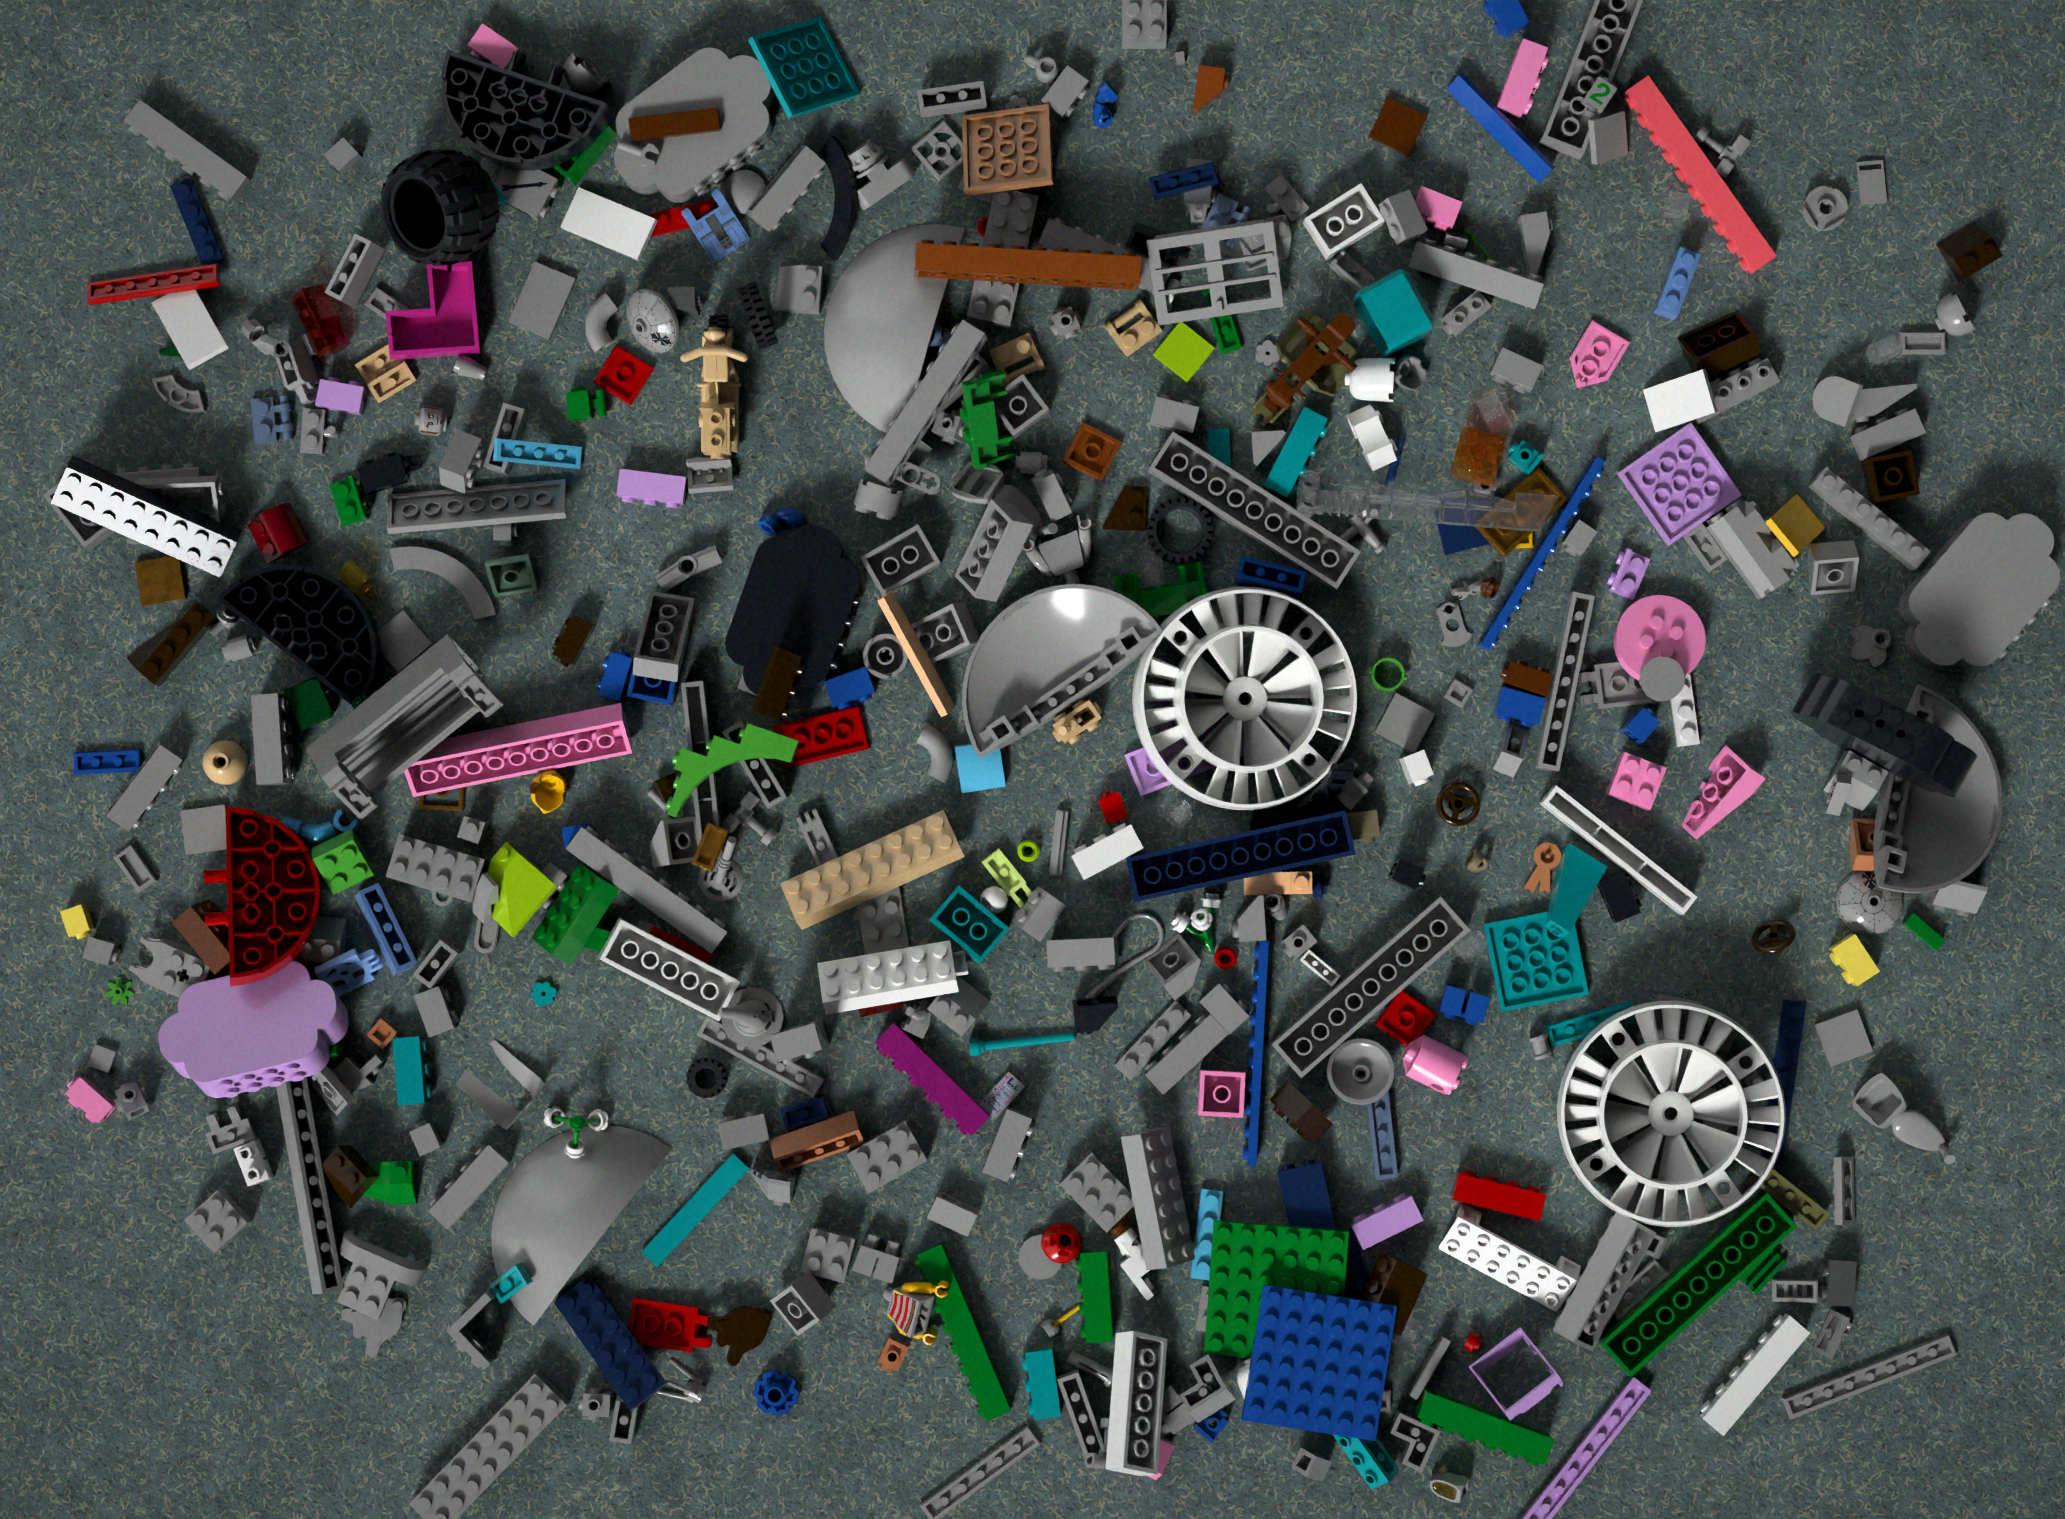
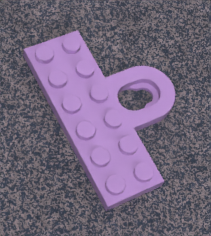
(1146, 774)

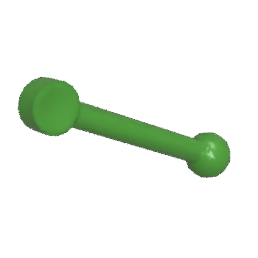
(1468, 232)

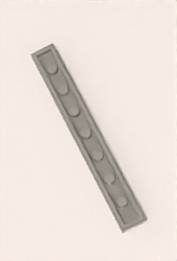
(1869, 1376)

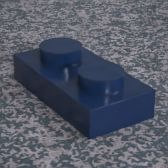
(804, 1112)

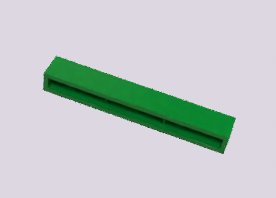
(964, 1334)

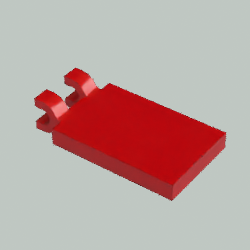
(668, 1325)

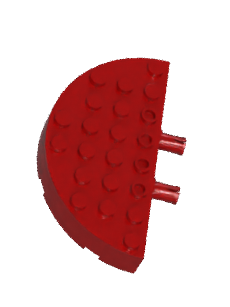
(269, 895)

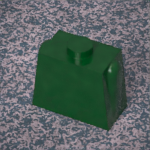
(310, 702)

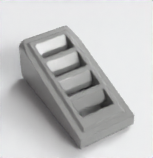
(1814, 1298)

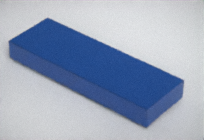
(107, 762)

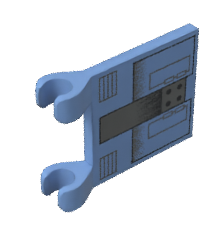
(717, 230)

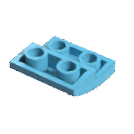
(979, 773)

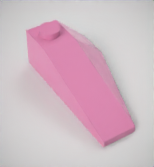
(1728, 787)

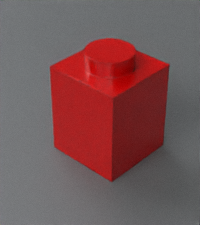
(1112, 807)

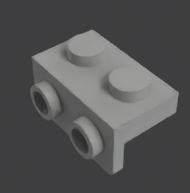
(709, 474)

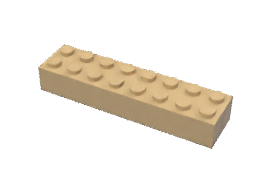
(872, 870)

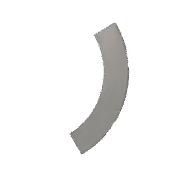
(450, 569)

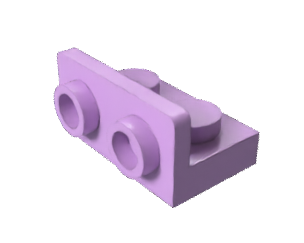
(1628, 573)

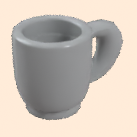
(1045, 68)

